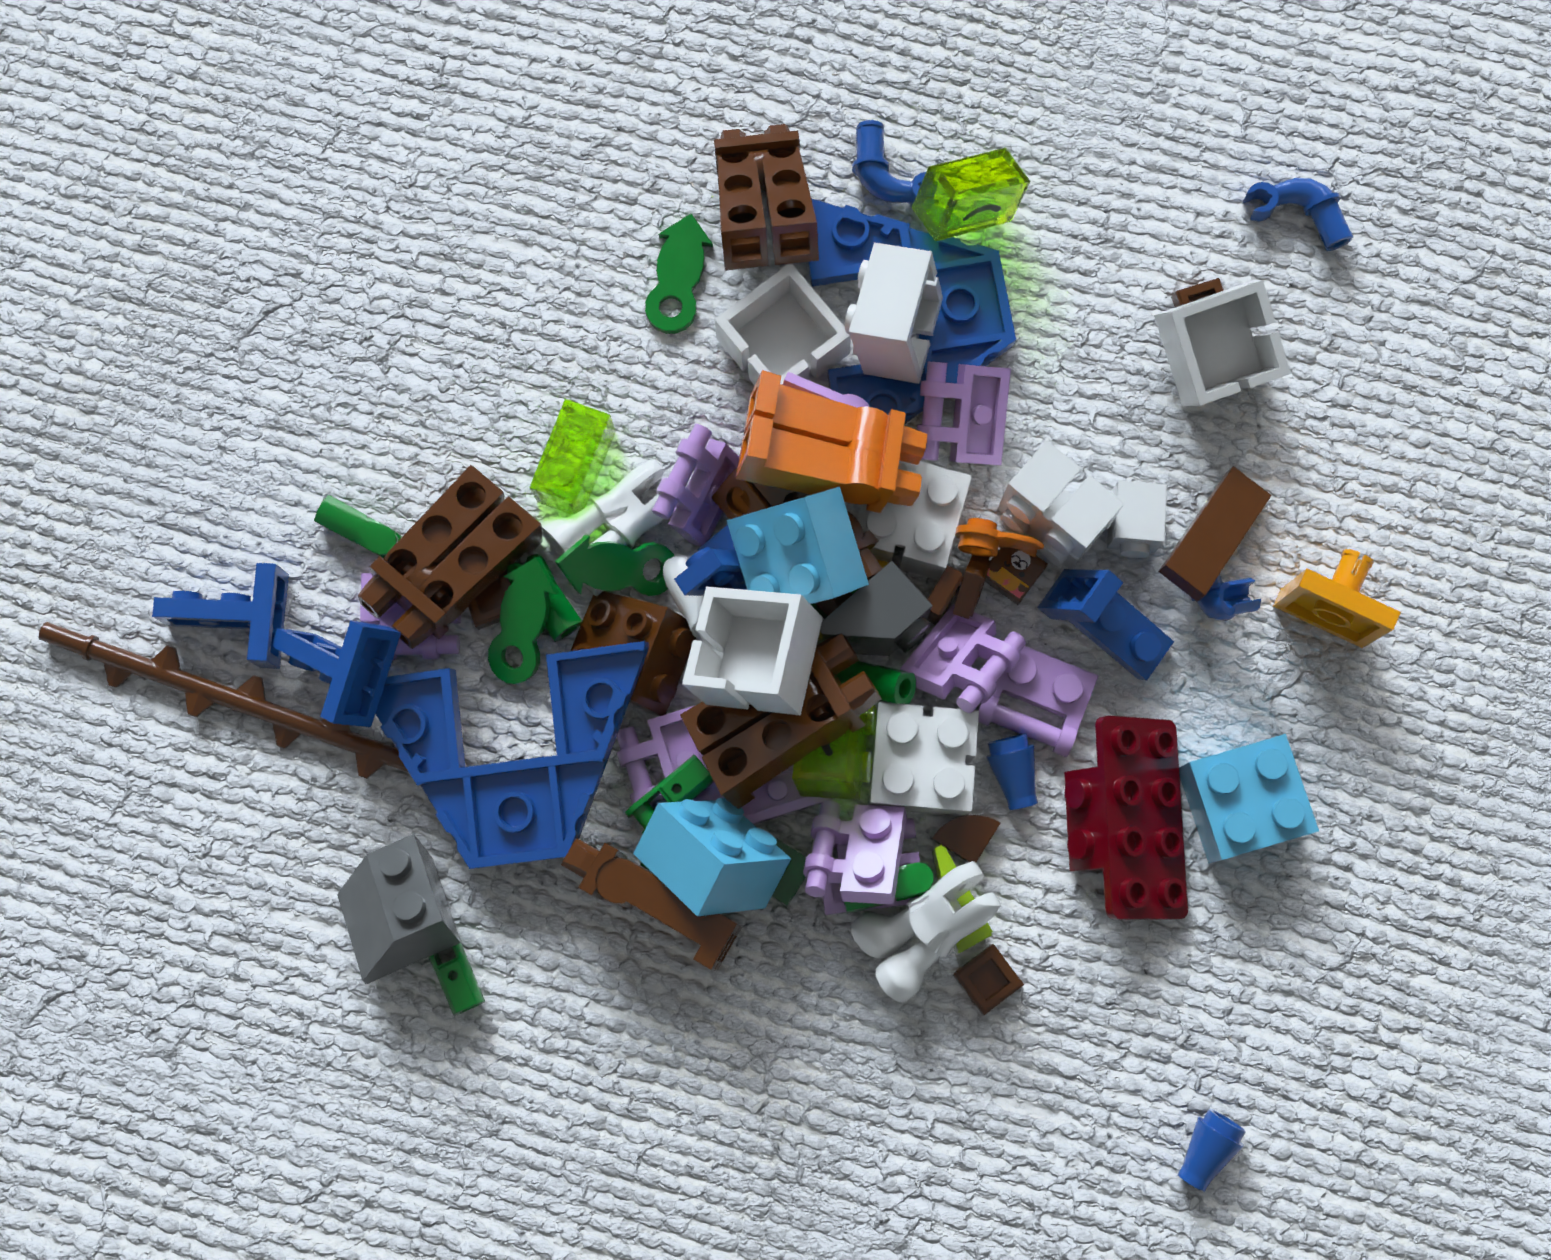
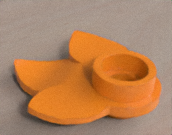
(983, 539)

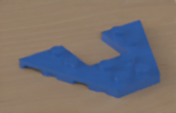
(973, 316)
(518, 806)

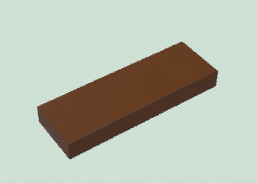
(1215, 534)

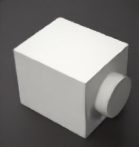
(1141, 521)

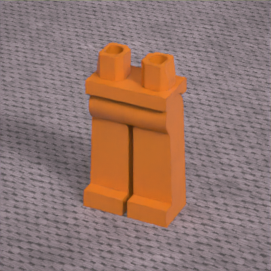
(822, 444)

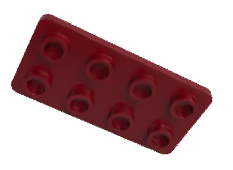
(1130, 819)

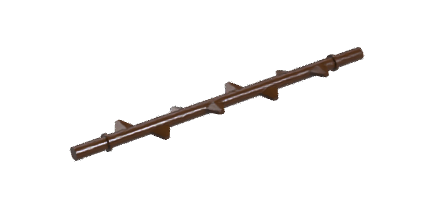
(203, 693)

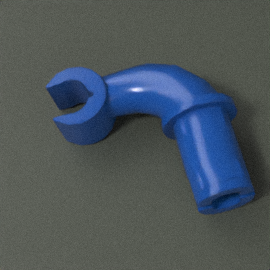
(873, 168)
(1315, 199)
(1228, 599)

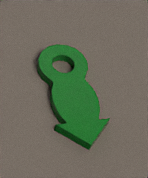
(678, 274)
(613, 566)
(522, 621)

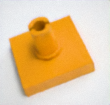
(1337, 603)

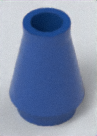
(1014, 769)
(1210, 1149)

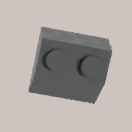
(881, 615)
(396, 909)

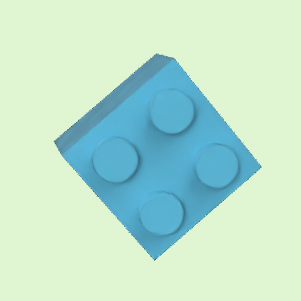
(800, 548)
(1247, 798)
(712, 856)

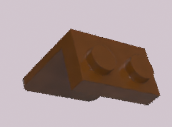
(624, 620)

